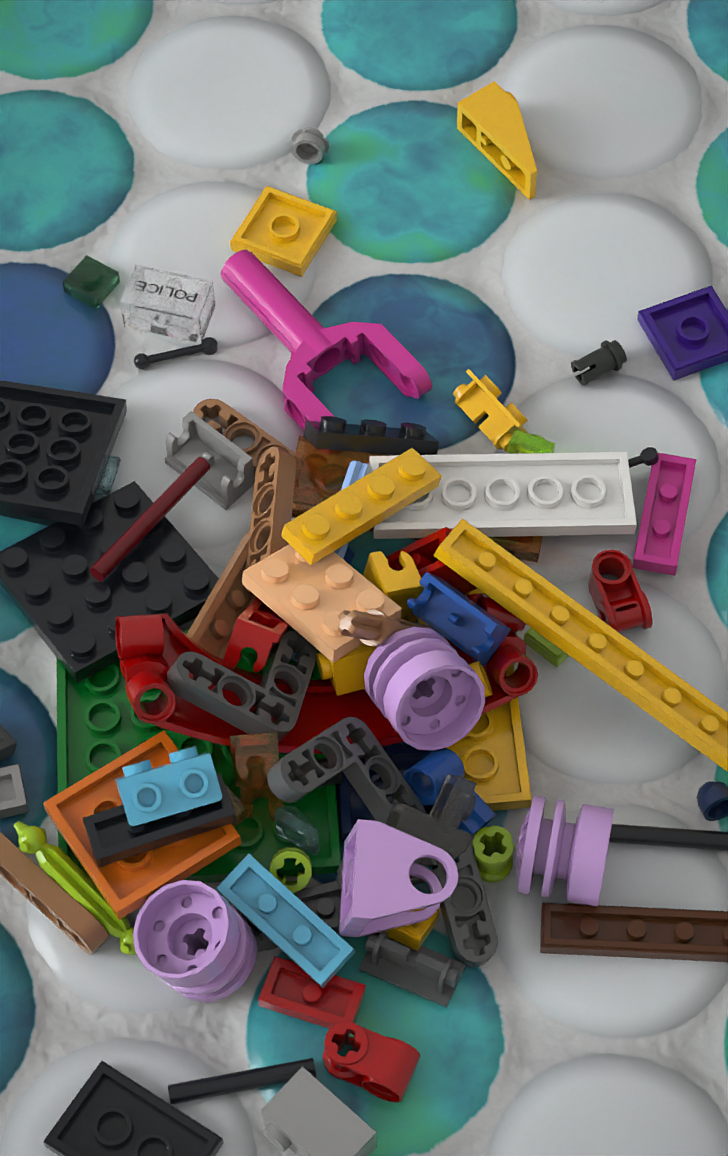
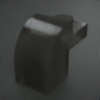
(441, 826)

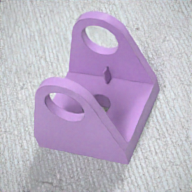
(378, 884)

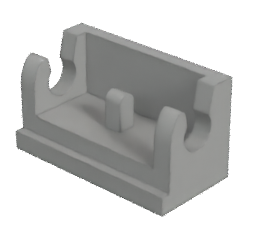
(230, 467)

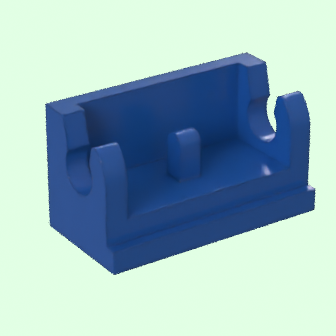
(458, 618)

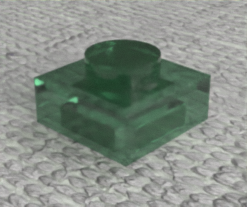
(91, 281)

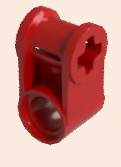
(618, 601)
(376, 1063)

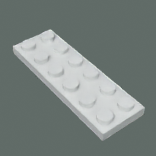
(520, 495)

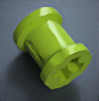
(485, 843)

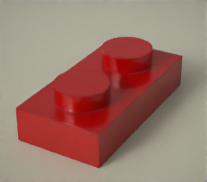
(299, 996)

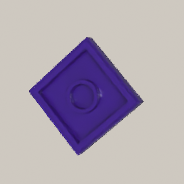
(688, 332)

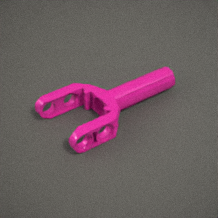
(312, 346)

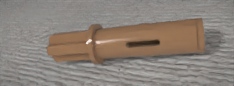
(372, 626)

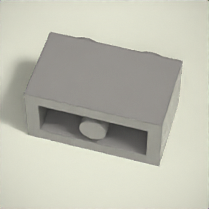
(315, 1121)

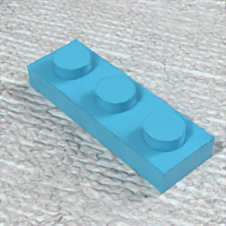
(285, 920)

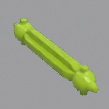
(75, 882)

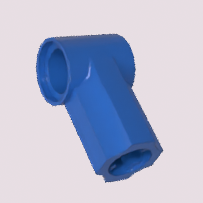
(428, 777)

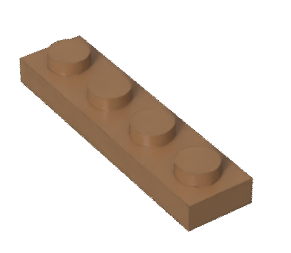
(224, 605)

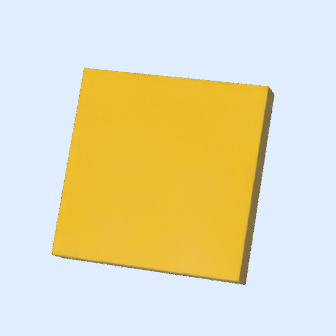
(284, 230)

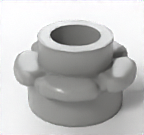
(309, 145)

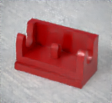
(258, 629)

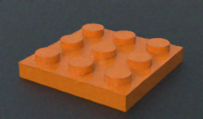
(134, 879)

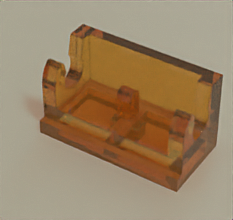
(251, 761)

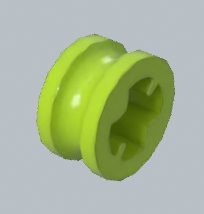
(303, 876)

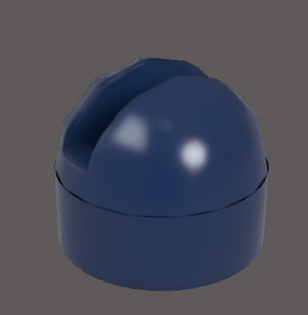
(713, 800)

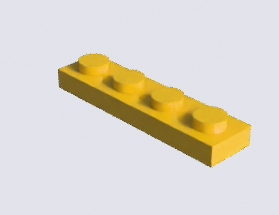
(361, 506)

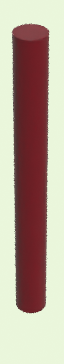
(149, 519)

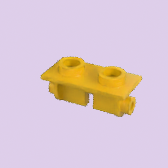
(480, 399)

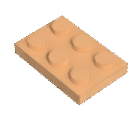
(315, 595)

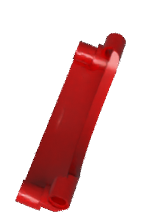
(154, 642)

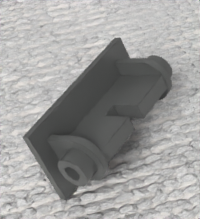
(419, 972)

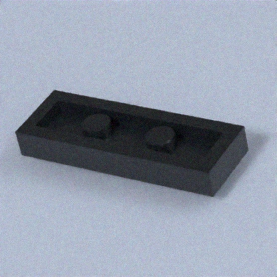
(369, 437)
(116, 840)

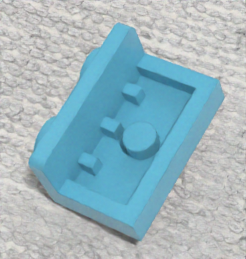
(168, 788)

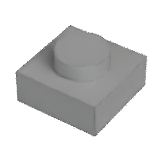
(12, 792)

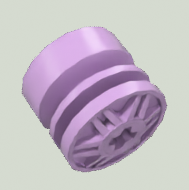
(424, 688)
(564, 850)
(177, 927)

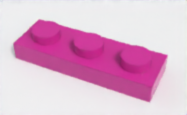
(664, 514)

